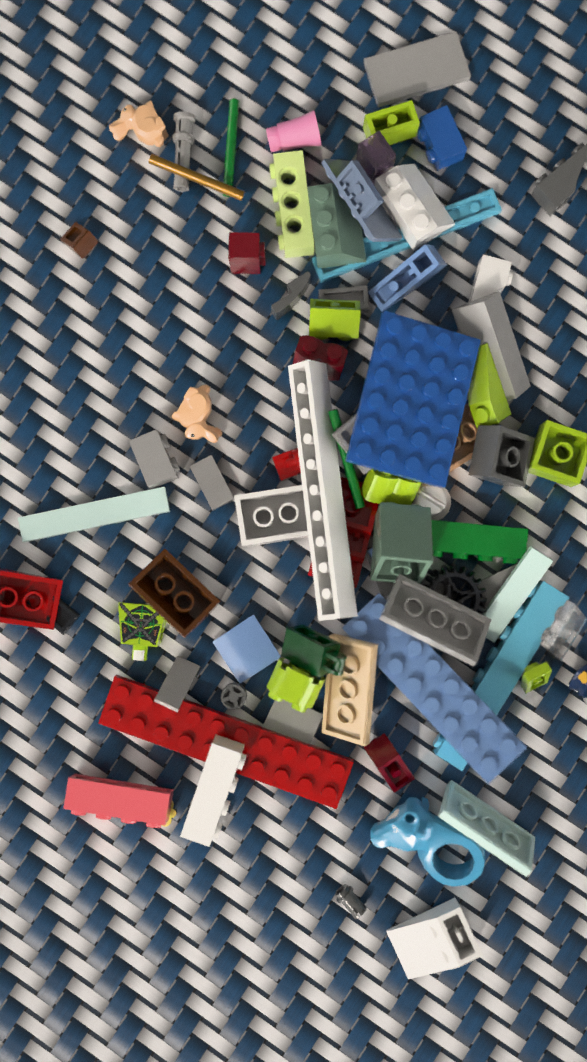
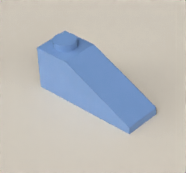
(407, 277)

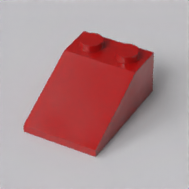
(20, 587)

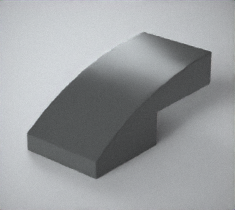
(296, 290)

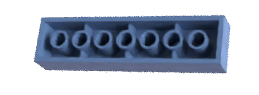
(438, 693)

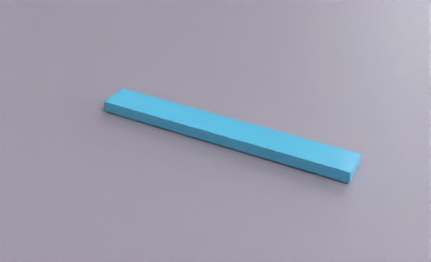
(462, 212)

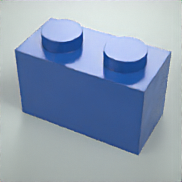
(441, 138)

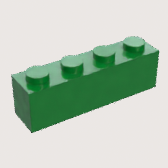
(478, 540)

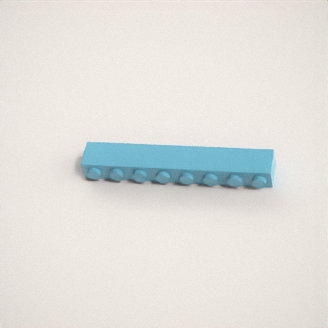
(509, 658)

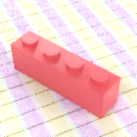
(118, 799)

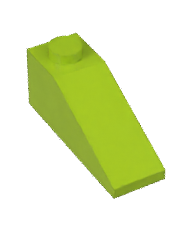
(486, 392)

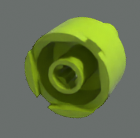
(294, 685)

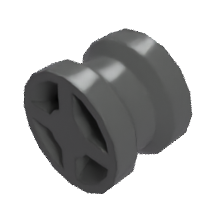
(230, 697)

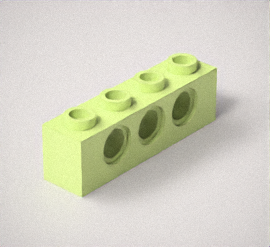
(292, 166)

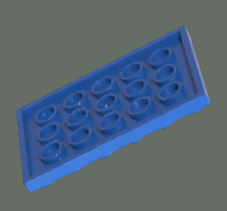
(413, 400)

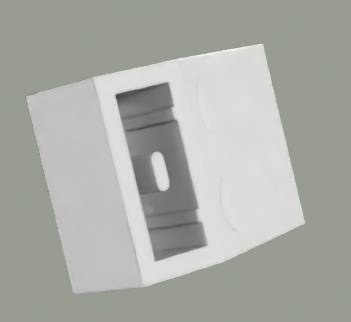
(434, 940)

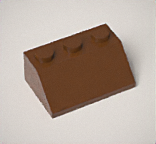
(174, 593)

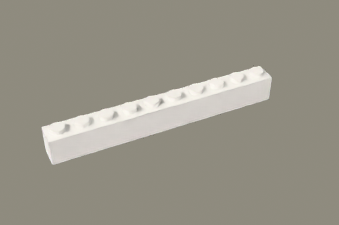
(322, 491)

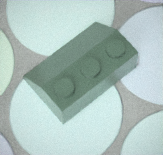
(335, 230)

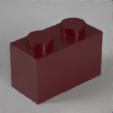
(246, 253)

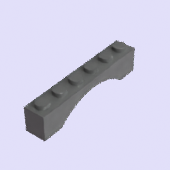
(557, 188)

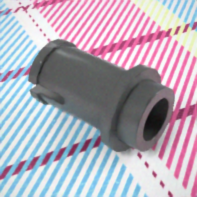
(350, 900)

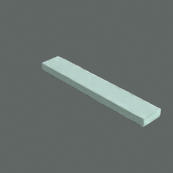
(93, 514)

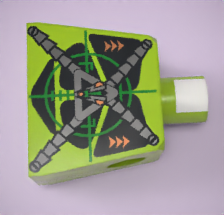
(140, 627)

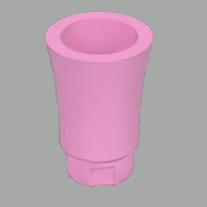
(294, 133)

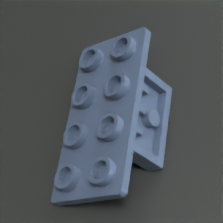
(362, 198)

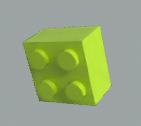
(559, 454)

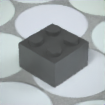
(501, 456)

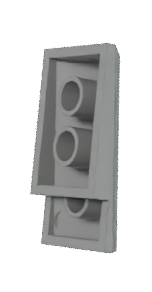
(489, 322)

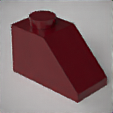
(389, 762)

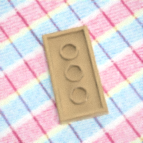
(350, 696)

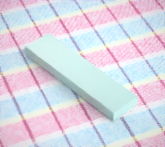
(515, 591)

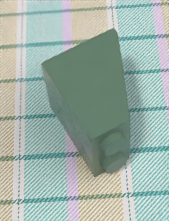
(401, 542)

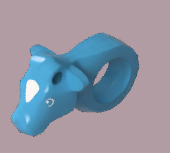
(416, 828)

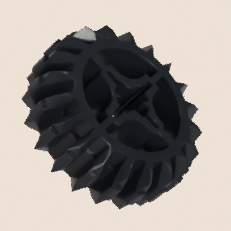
(474, 592)

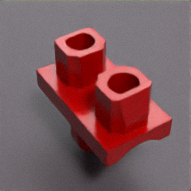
(287, 464)

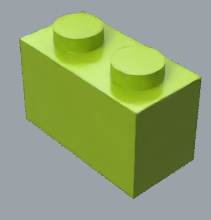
(395, 122)
(334, 319)

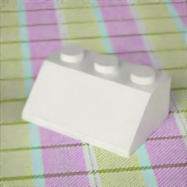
(412, 205)

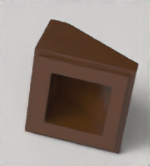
(79, 240)

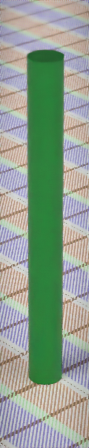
(231, 142)
(348, 467)

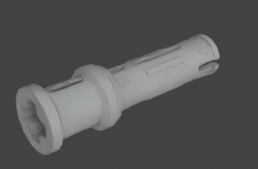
(184, 140)

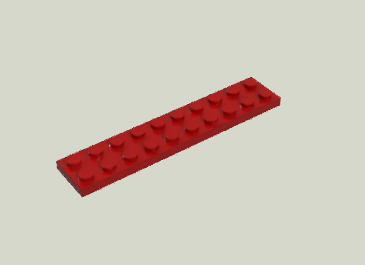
(190, 731)

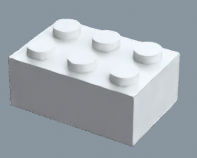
(271, 516)

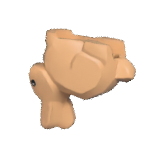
(143, 121)
(194, 413)

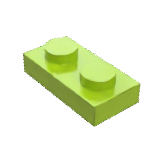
(535, 676)

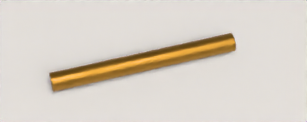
(196, 177)

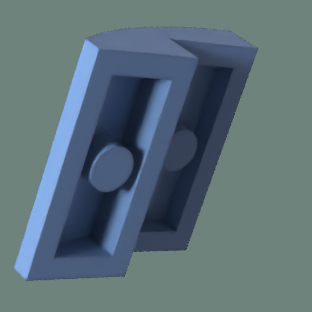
(246, 649)

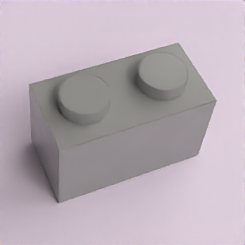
(154, 459)

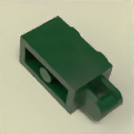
(313, 651)

